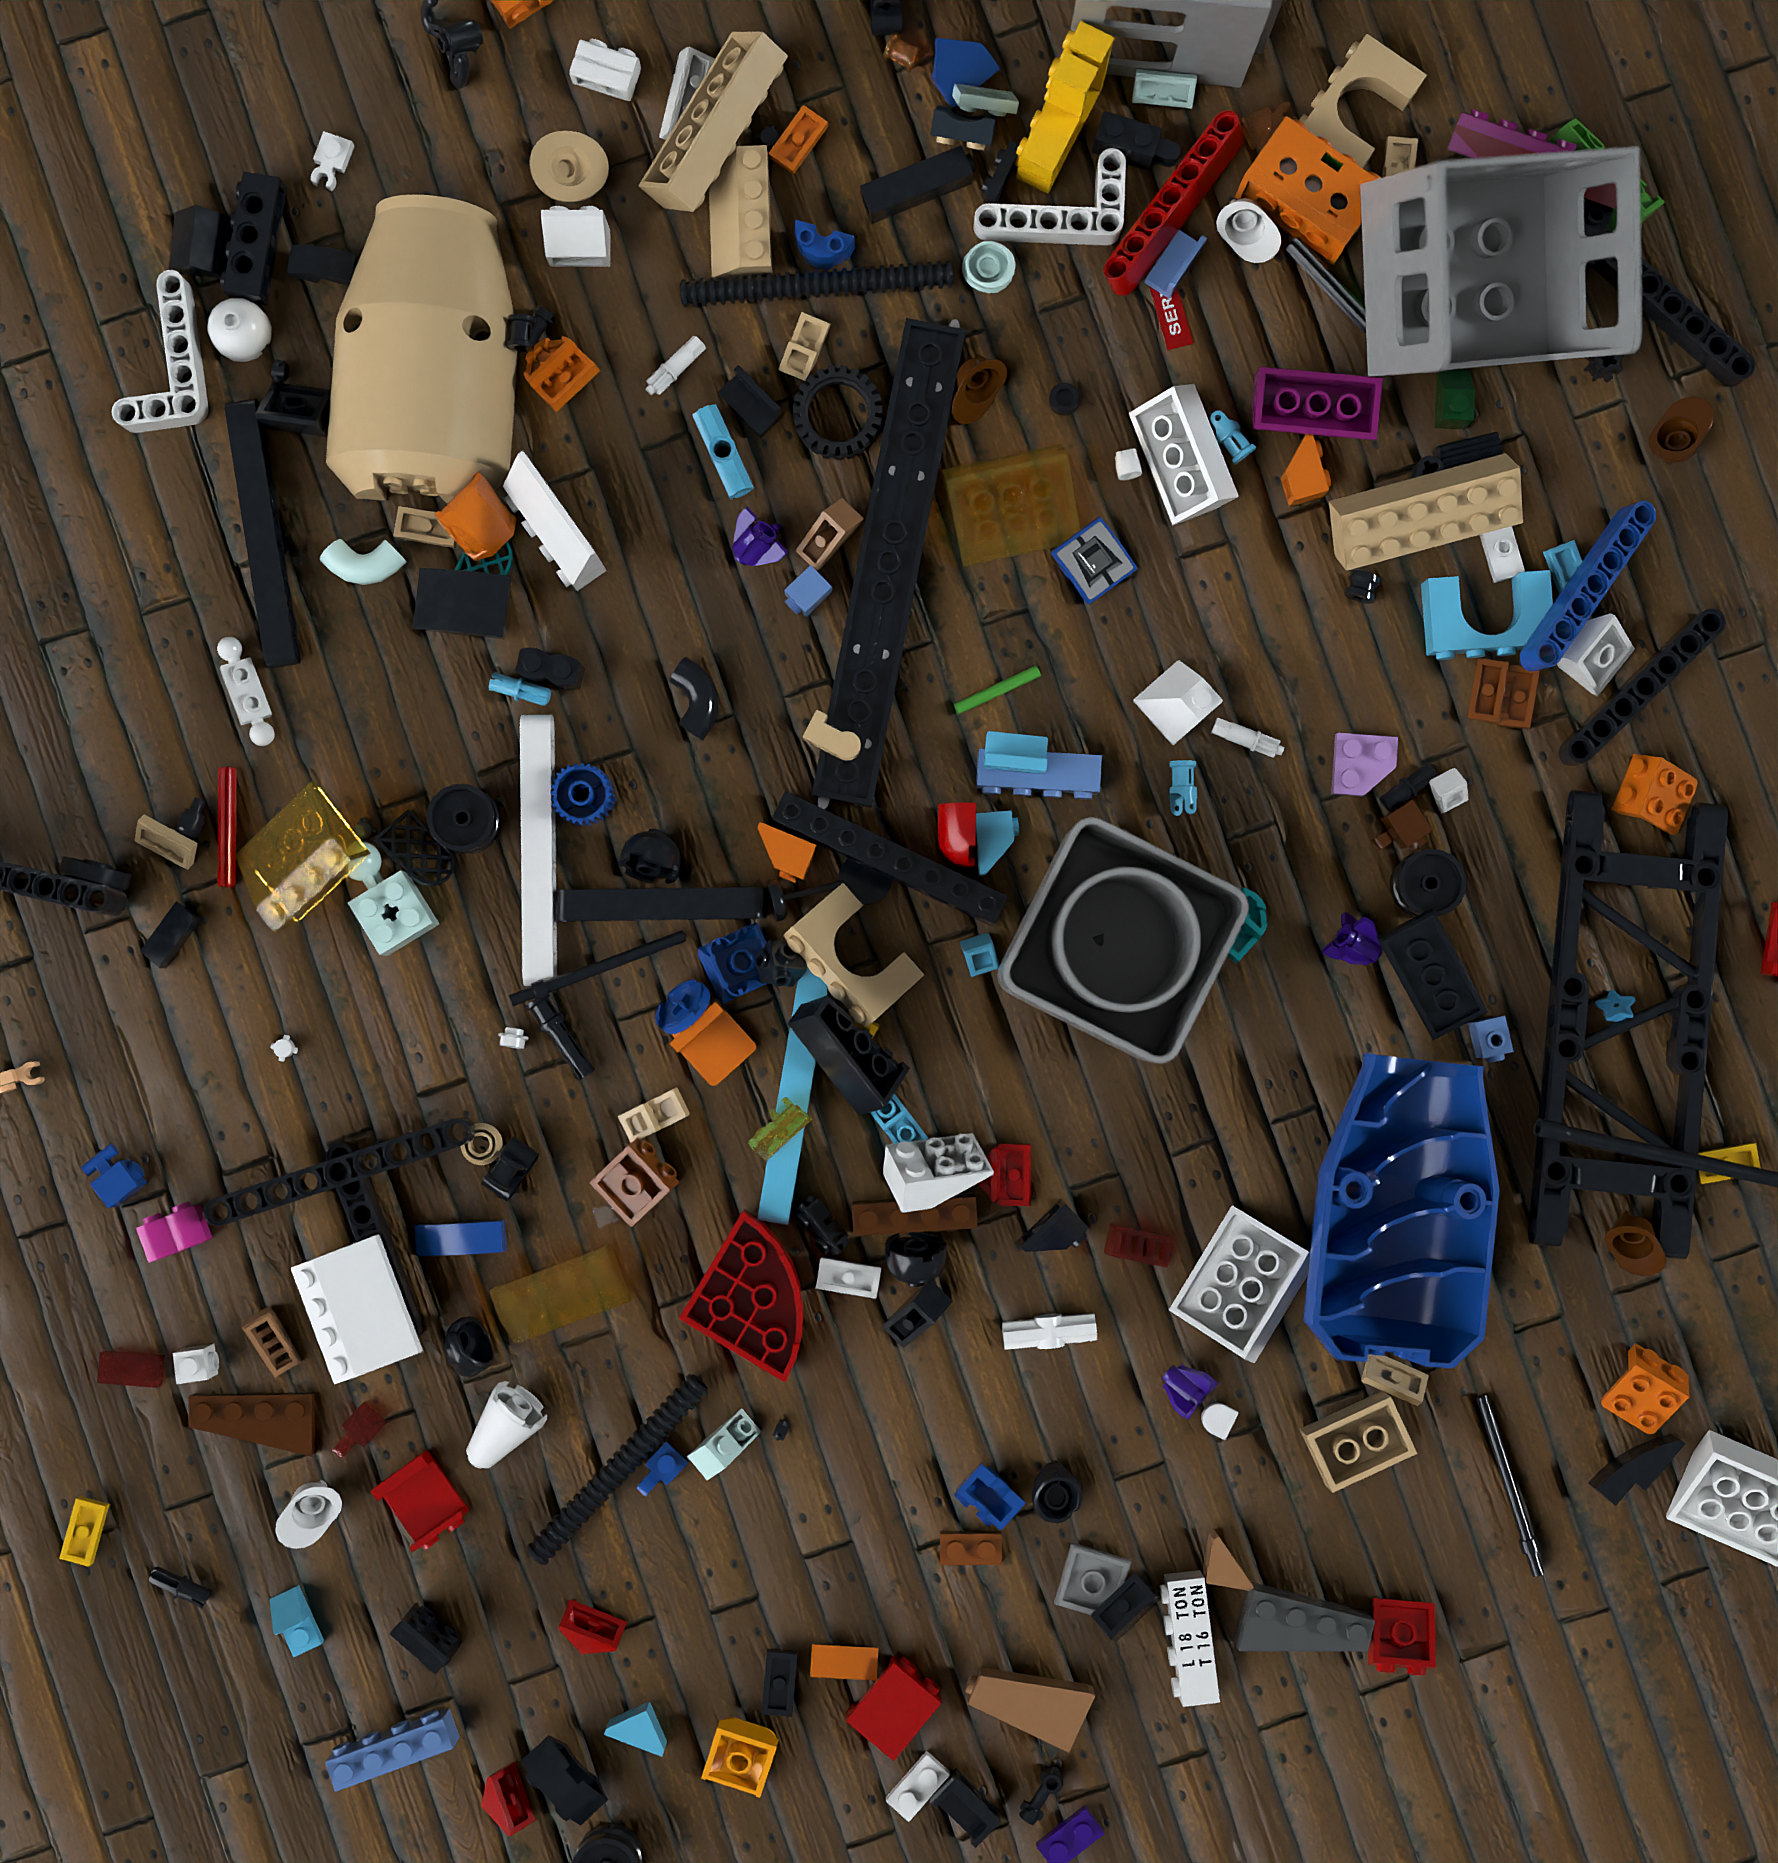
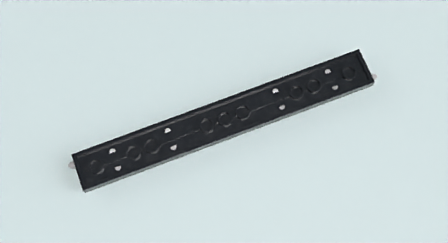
(890, 557)

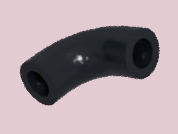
(702, 697)

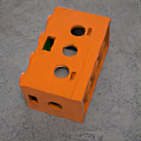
(1308, 188)

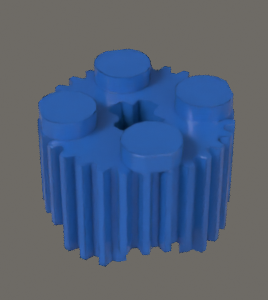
(588, 778)

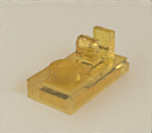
(779, 1131)

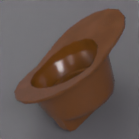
(977, 386)
(1681, 429)
(1635, 1245)

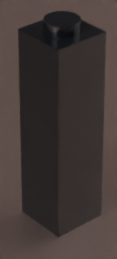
(917, 184)

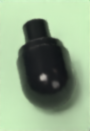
(191, 820)

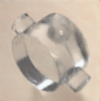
(604, 1215)

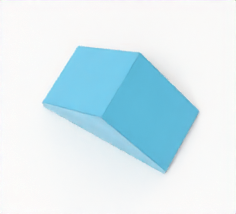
(638, 1728)

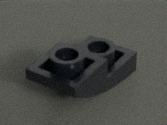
(320, 262)

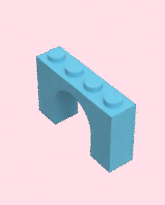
(1450, 634)

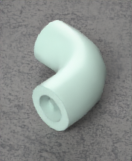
(362, 568)

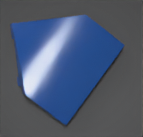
(960, 64)

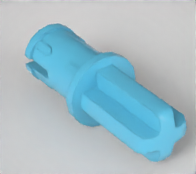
(519, 689)

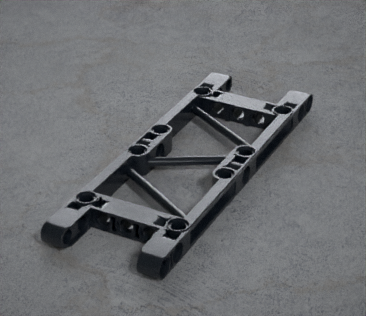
(1568, 1017)

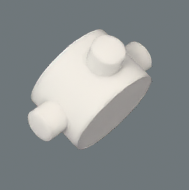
(284, 1048)

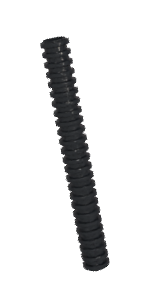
(616, 1469)

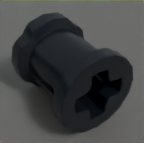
(521, 332)
(1429, 462)

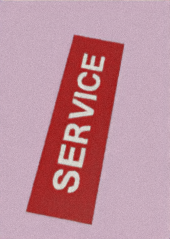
(1171, 318)

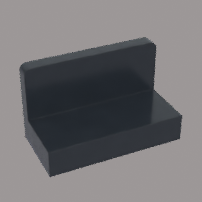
(750, 402)
(1125, 1607)

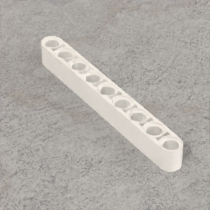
(538, 848)

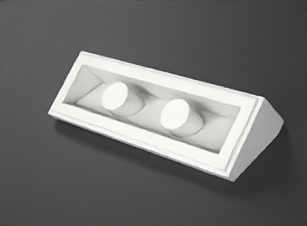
(688, 75)

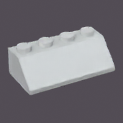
(1183, 453)

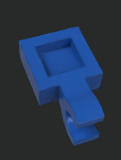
(664, 1465)

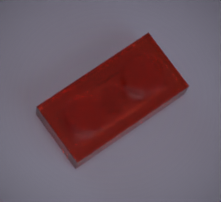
(131, 1369)

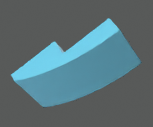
(898, 1122)

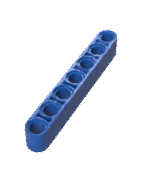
(1614, 548)

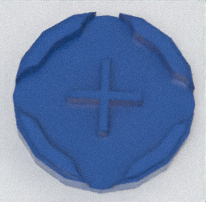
(683, 1007)

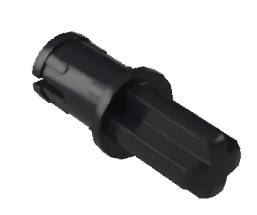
(1408, 787)
(180, 1586)

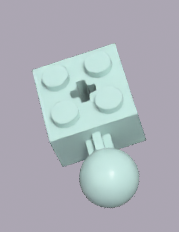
(374, 906)

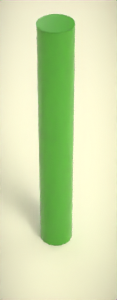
(997, 690)

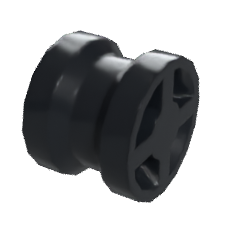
(1362, 586)

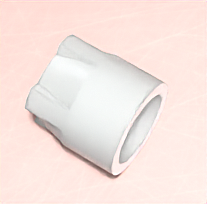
(1128, 464)

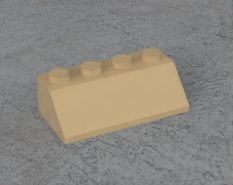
(741, 215)

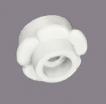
(513, 1038)

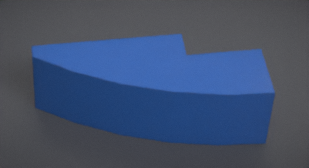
(461, 1237)

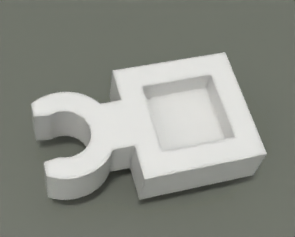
(332, 156)

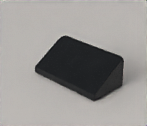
(170, 935)

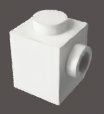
(195, 1363)

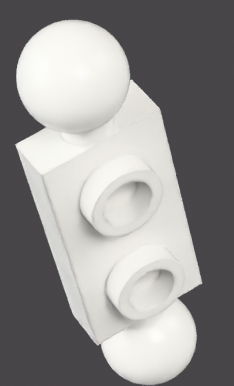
(245, 691)

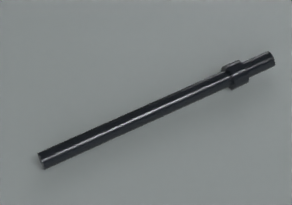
(541, 989)
(1528, 1542)

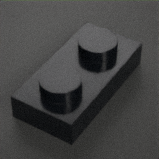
(1005, 163)
(779, 1682)

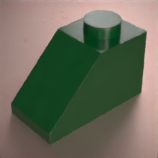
(1454, 399)

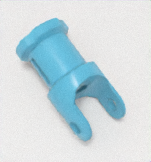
(1226, 431)
(1183, 787)

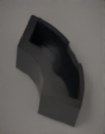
(564, 1780)

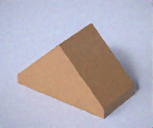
(1221, 1567)

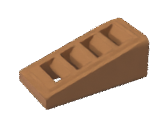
(269, 1315)

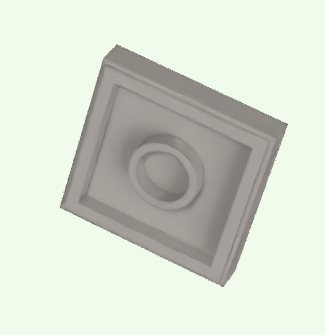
(1090, 1578)

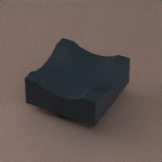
(951, 127)

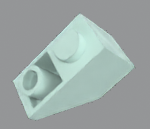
(724, 1444)

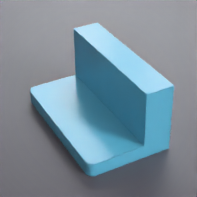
(1015, 752)

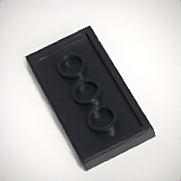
(1432, 974)

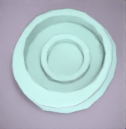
(988, 267)

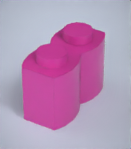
(174, 1232)

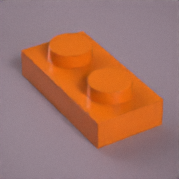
(798, 139)

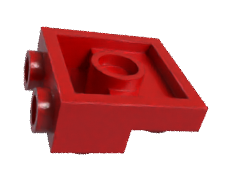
(1402, 1636)

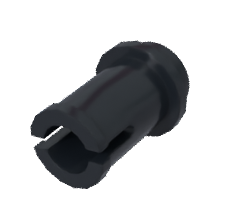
(543, 318)

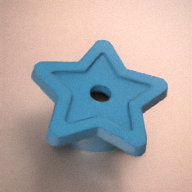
(1616, 1013)

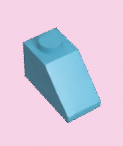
(993, 837)

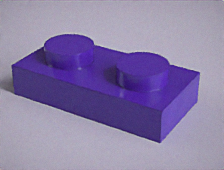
(1070, 1837)

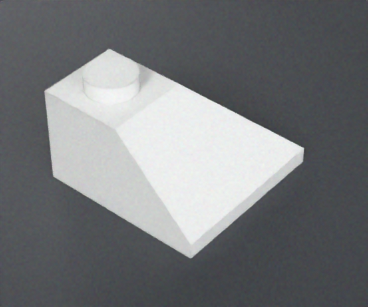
(1597, 653)
(1177, 701)

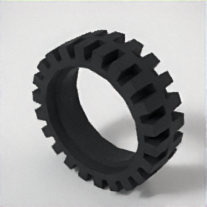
(823, 379)

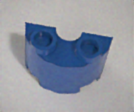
(820, 250)
(990, 1495)

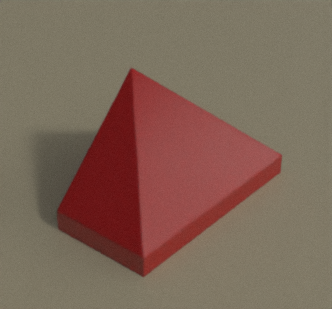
(591, 1629)
(507, 1800)

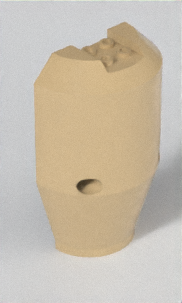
(411, 378)

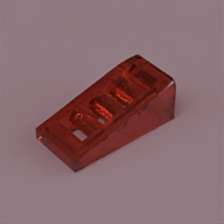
(1114, 1241)

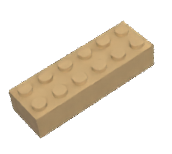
(713, 121)
(1426, 511)

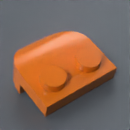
(558, 370)

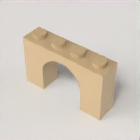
(1369, 68)
(814, 941)

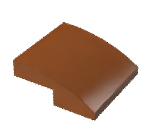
(1503, 694)

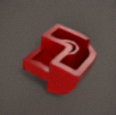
(957, 833)

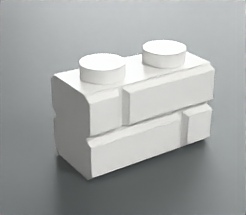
(605, 69)

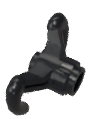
(453, 39)

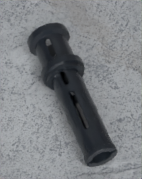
(552, 1023)

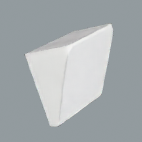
(1449, 790)

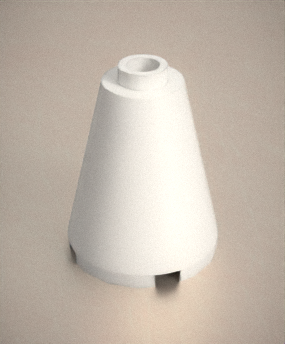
(504, 1424)

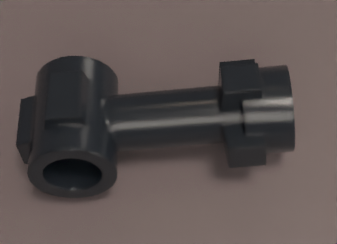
(1051, 1783)

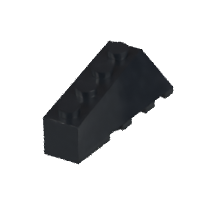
(848, 1055)

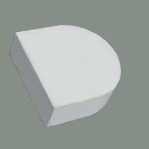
(1218, 1419)

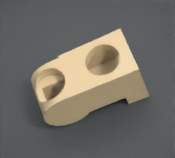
(837, 743)

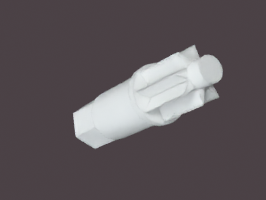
(675, 366)
(1248, 738)

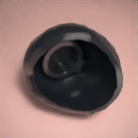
(468, 1347)
(1059, 1499)

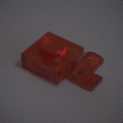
(360, 1428)

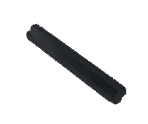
(1328, 281)

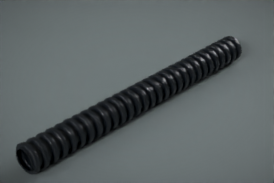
(816, 283)

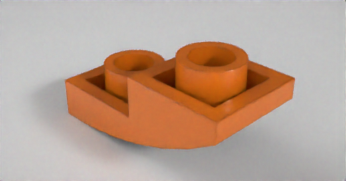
(844, 1662)

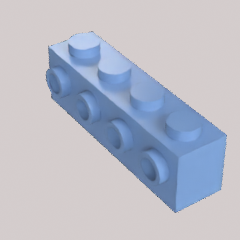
(392, 1749)

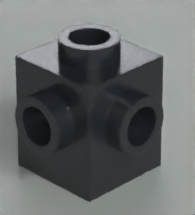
(779, 964)

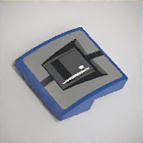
(1094, 560)

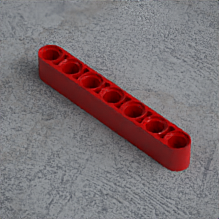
(1174, 203)

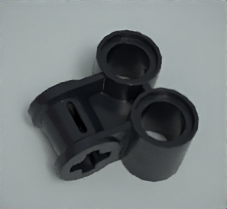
(886, 17)
(510, 1169)

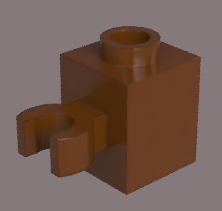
(1405, 826)

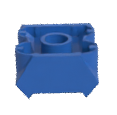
(731, 962)

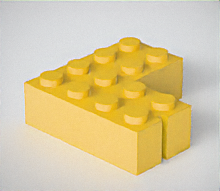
(1069, 98)

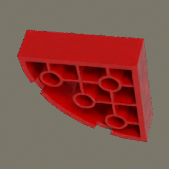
(751, 1298)

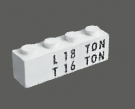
(1191, 1638)

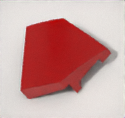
(1012, 1175)

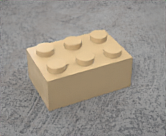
(1358, 1441)

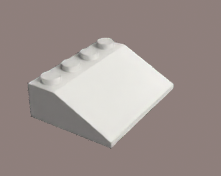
(552, 524)
(1242, 1284)
(356, 1309)
(1730, 1496)

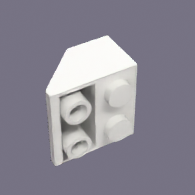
(576, 237)

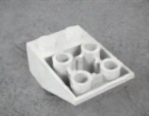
(933, 1170)

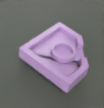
(1361, 762)

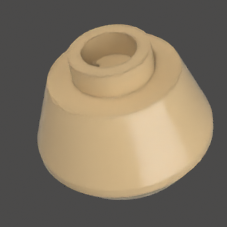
(493, 1146)

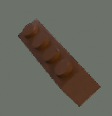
(886, 1217)

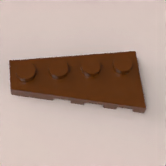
(261, 1418)

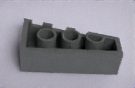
(1296, 1622)

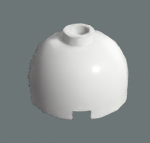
(239, 329)

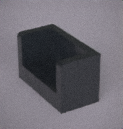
(966, 1806)

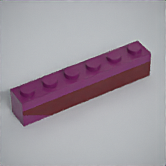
(1481, 139)

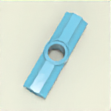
(715, 435)

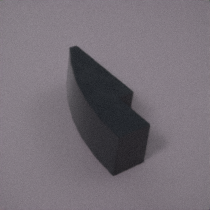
(1636, 1466)

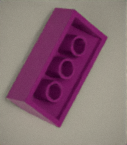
(1316, 403)

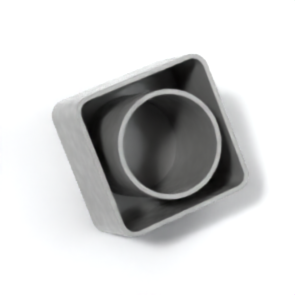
(1161, 946)

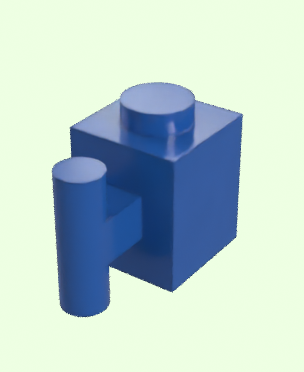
(116, 1181)

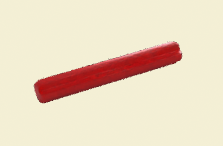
(226, 827)

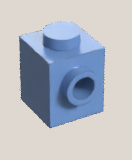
(1490, 1038)

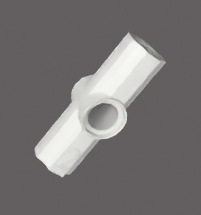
(1049, 1331)

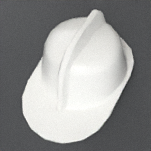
(1249, 230)
(308, 1515)

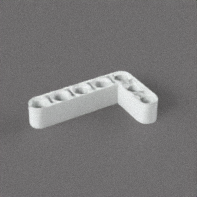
(1063, 215)
(177, 364)

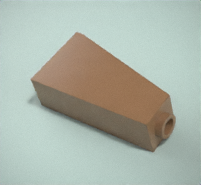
(1032, 1703)

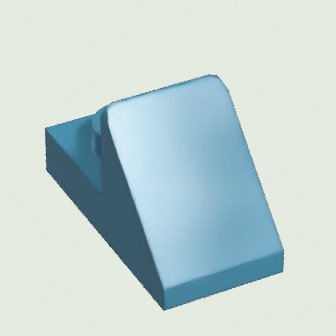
(295, 1621)

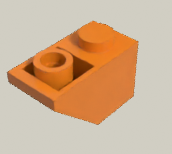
(1304, 475)

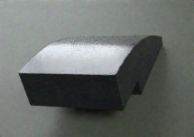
(462, 602)

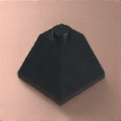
(1054, 1230)

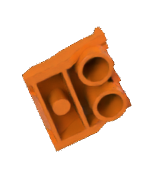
(478, 519)

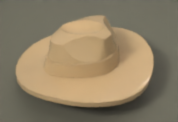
(568, 166)

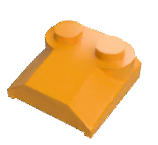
(740, 1755)

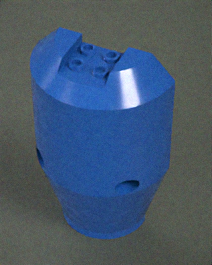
(1405, 1216)

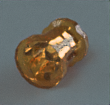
(902, 53)

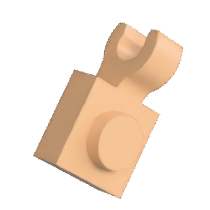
(10, 1077)

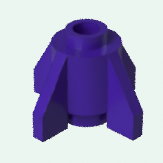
(755, 542)
(1355, 941)
(1187, 1388)

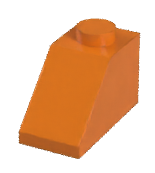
(787, 852)

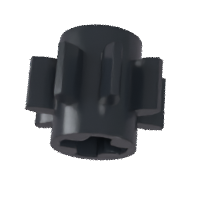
(1611, 367)

